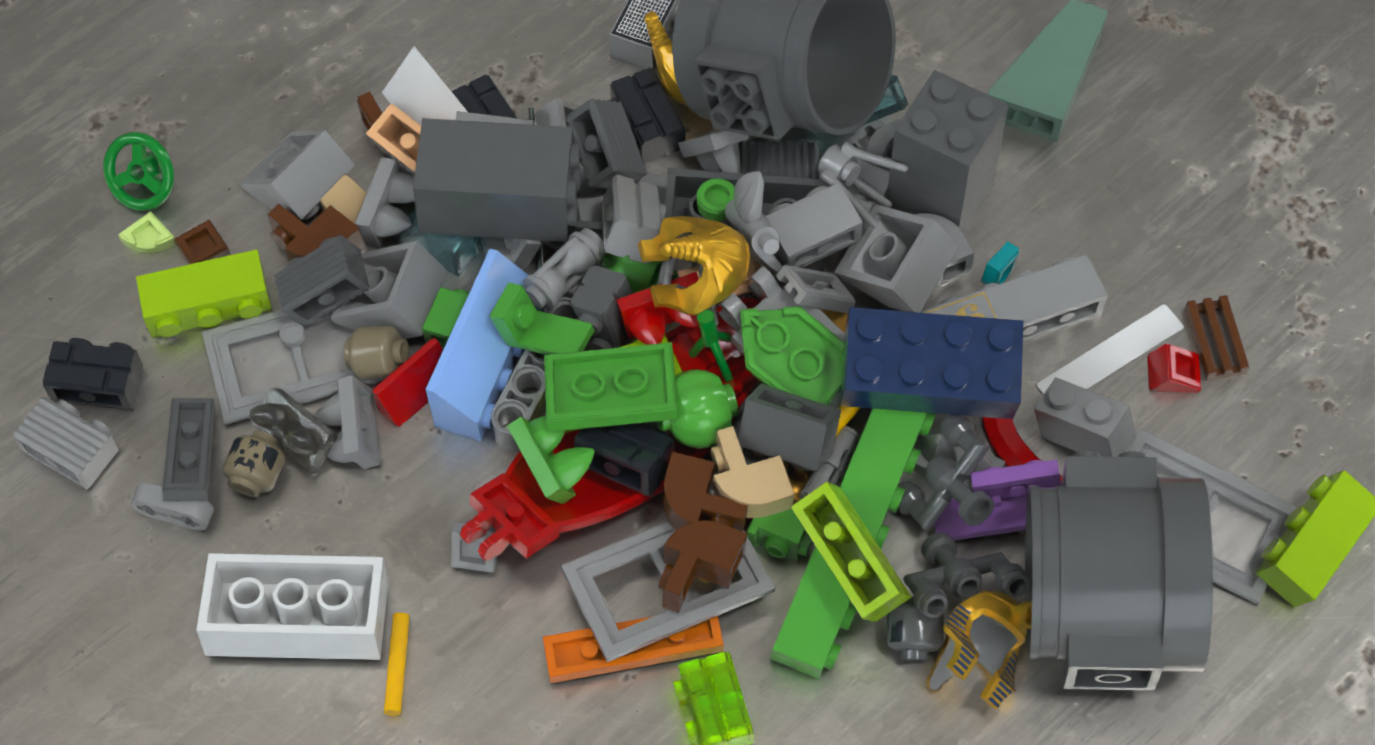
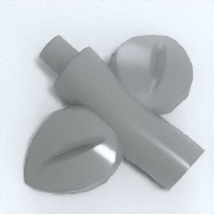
(746, 215)

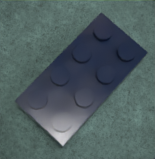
(932, 363)

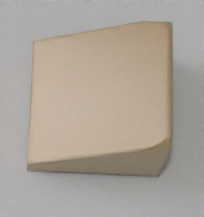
(345, 197)

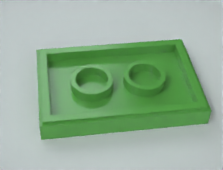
(610, 387)

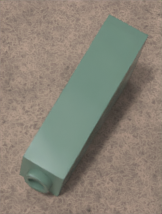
(1051, 70)

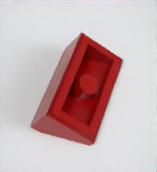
(405, 388)

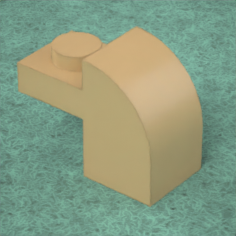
(759, 485)

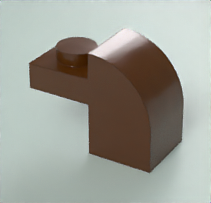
(301, 239)
(688, 496)
(703, 551)

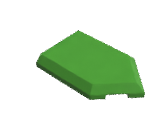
(793, 352)

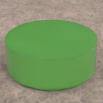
(714, 197)

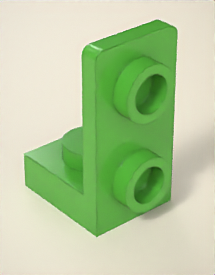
(537, 330)

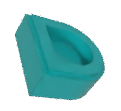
(1001, 264)

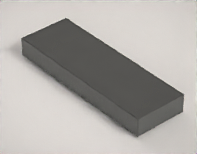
(189, 449)

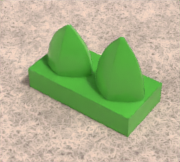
(553, 472)

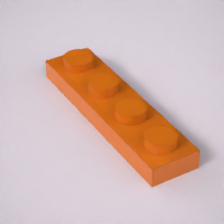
(579, 656)

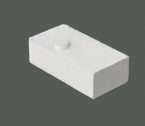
(293, 606)

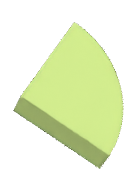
(147, 235)

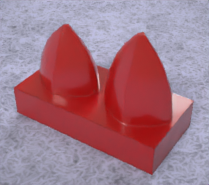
(649, 322)

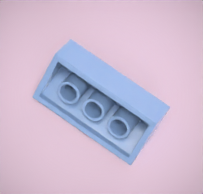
(475, 356)

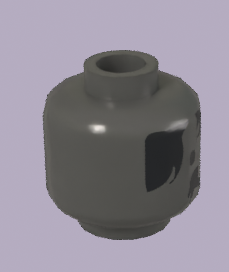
(913, 632)

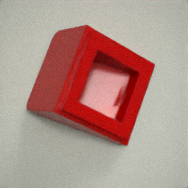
(1174, 370)

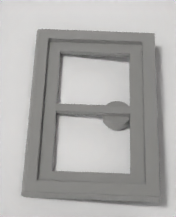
(615, 643)

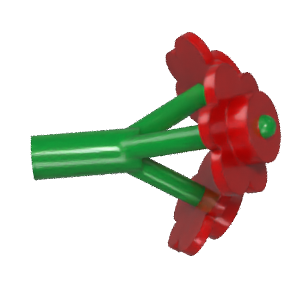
(693, 354)

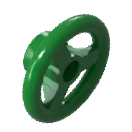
(144, 168)

